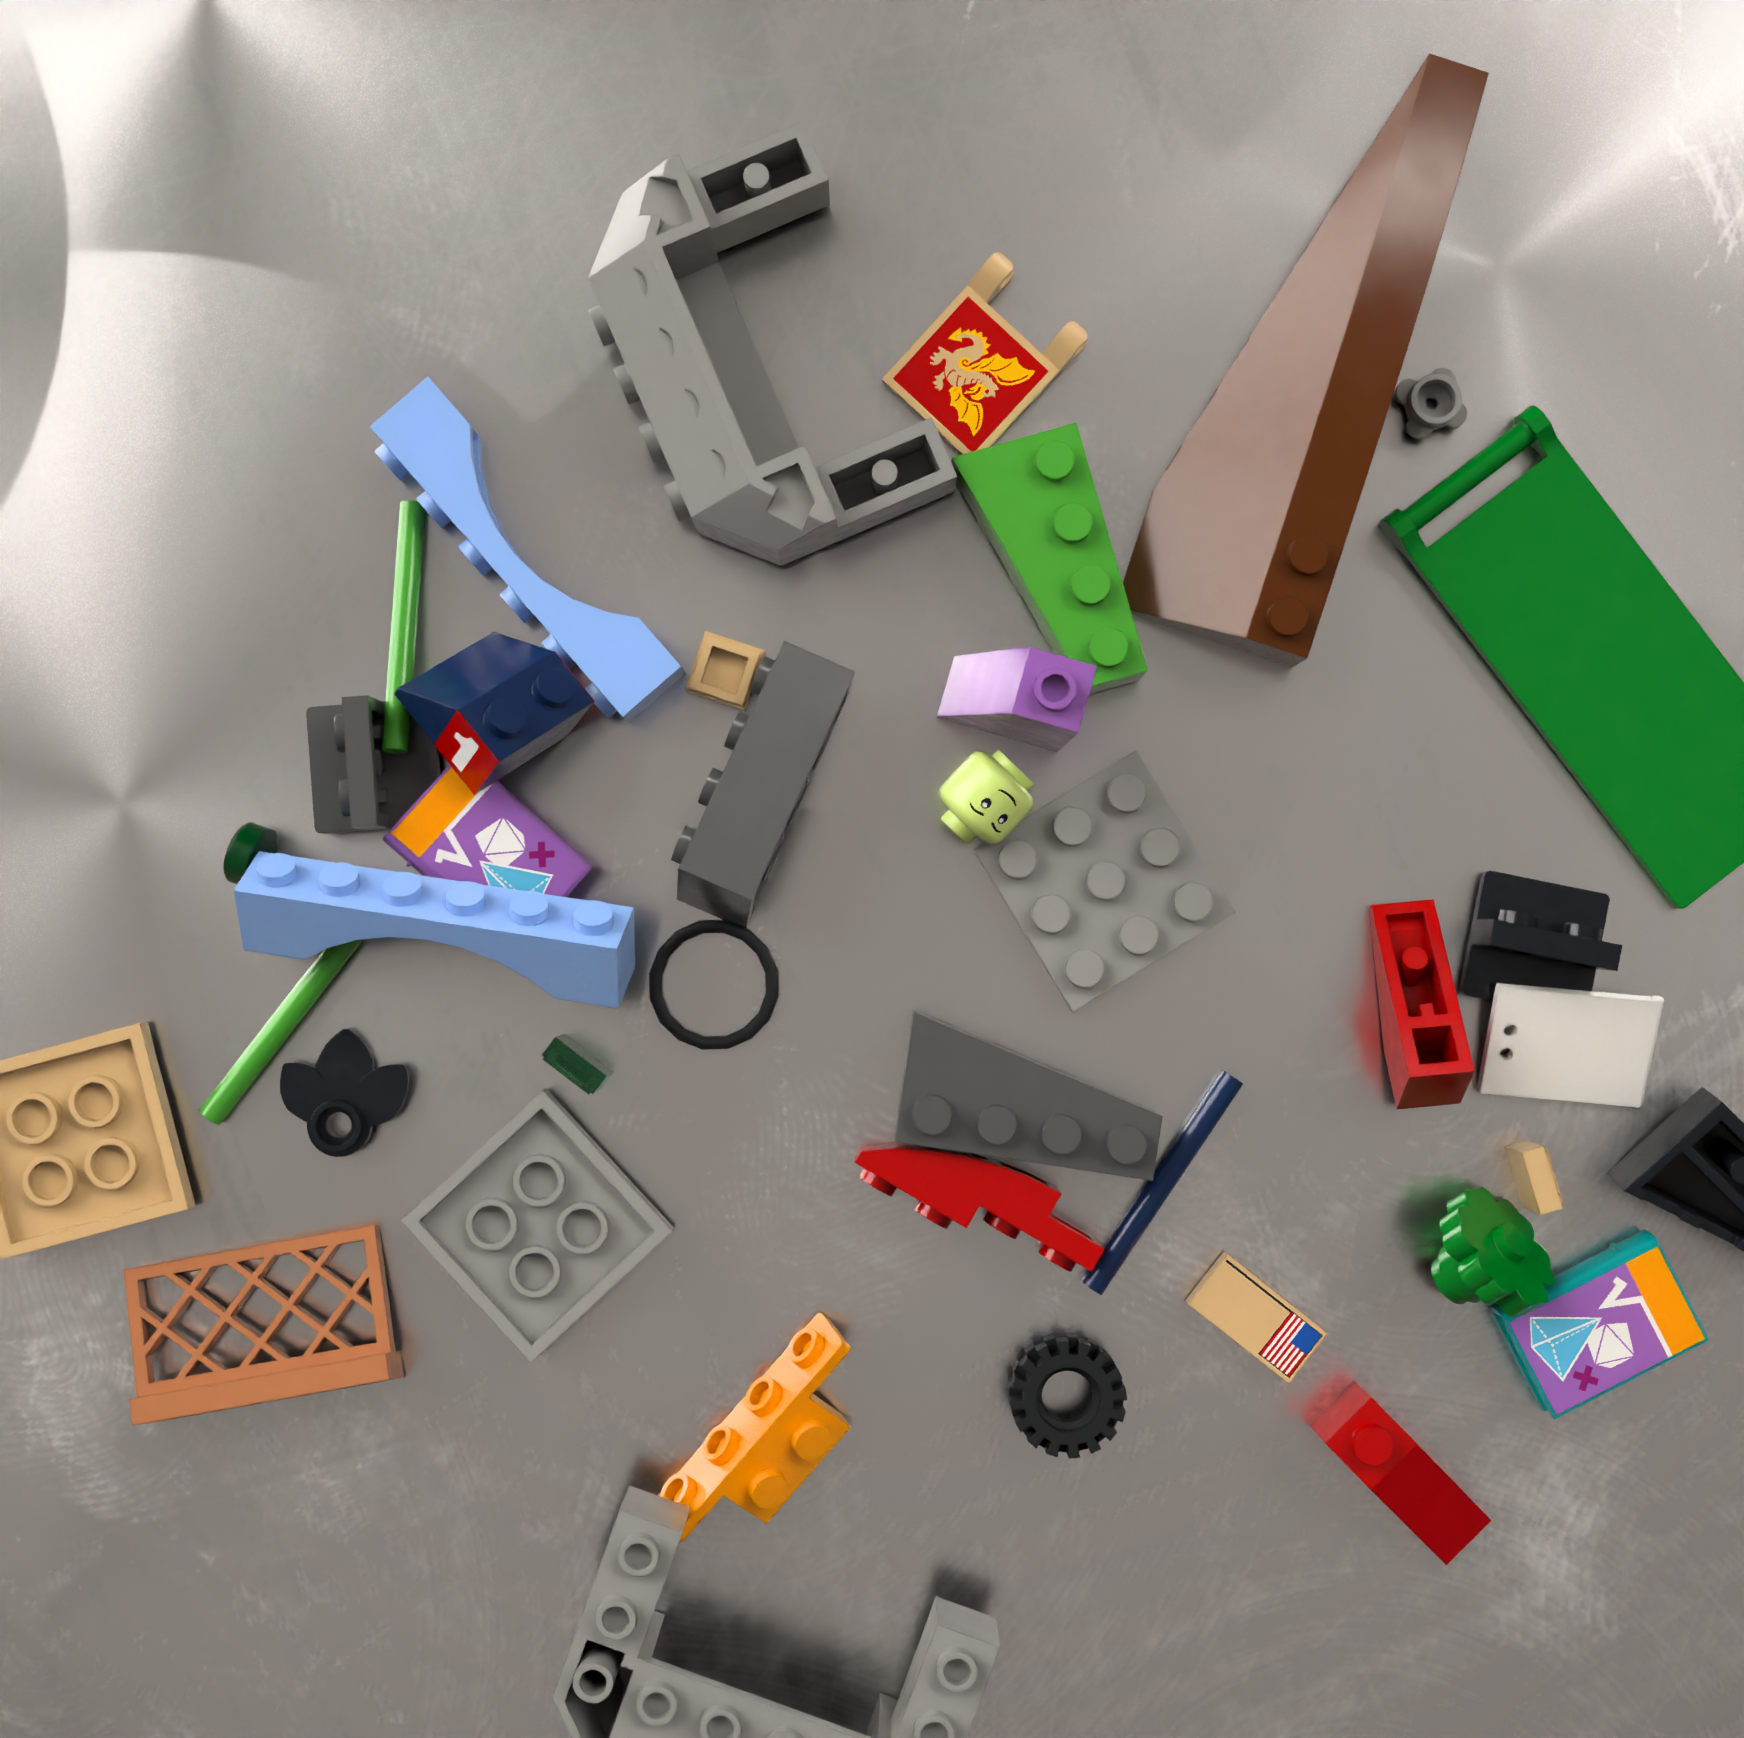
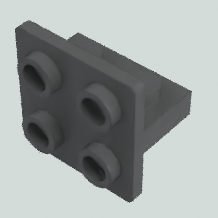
(353, 778)

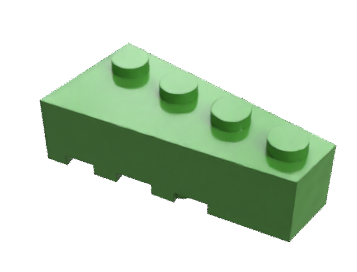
(1051, 535)

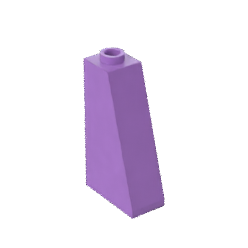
(1019, 695)

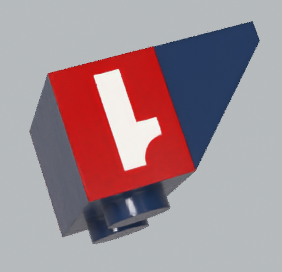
(495, 706)

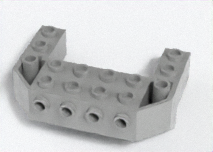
(703, 375)
(622, 1692)

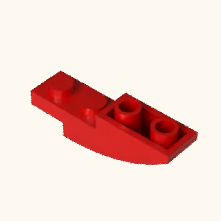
(957, 1183)

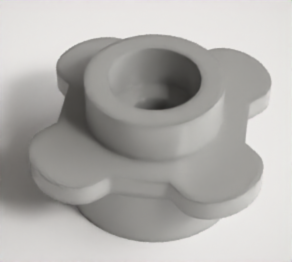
(1442, 388)

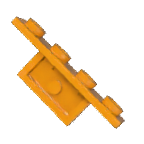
(771, 1434)

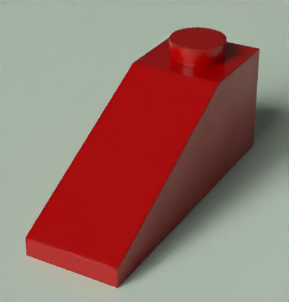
(1418, 1007)
(1400, 1473)

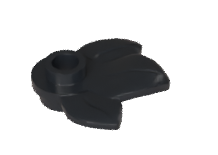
(343, 1083)

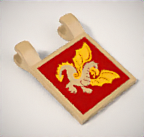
(976, 368)

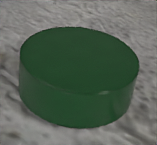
(245, 846)

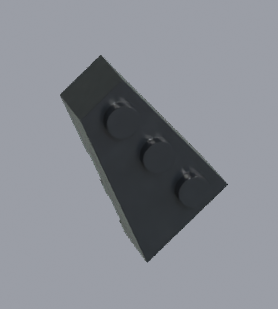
(1692, 1167)

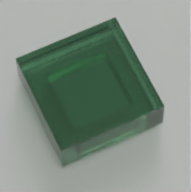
(577, 1064)

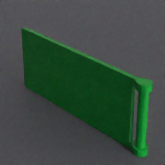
(1594, 654)

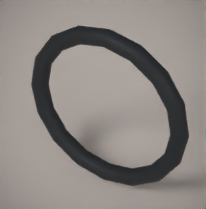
(674, 1026)

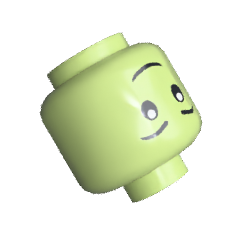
(986, 797)

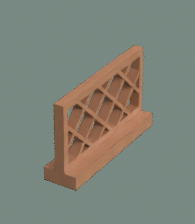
(269, 1380)

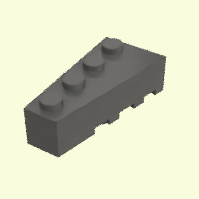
(761, 782)
(1004, 1105)

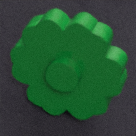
(1490, 1255)

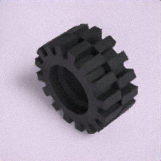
(1073, 1433)

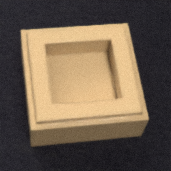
(724, 671)
(1534, 1177)

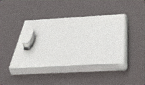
(1569, 1045)

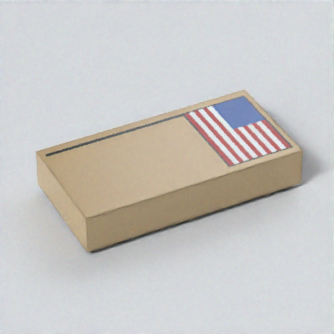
(1256, 1317)

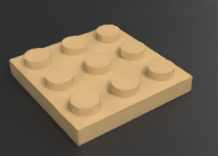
(86, 1141)

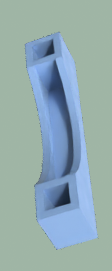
(444, 455)
(558, 942)

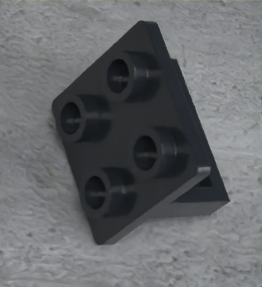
(1535, 936)

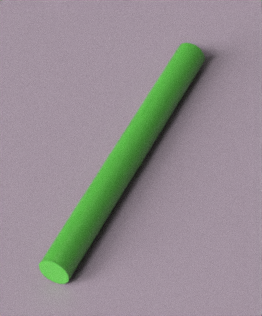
(403, 624)
(276, 1031)

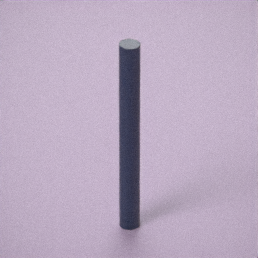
(1165, 1178)

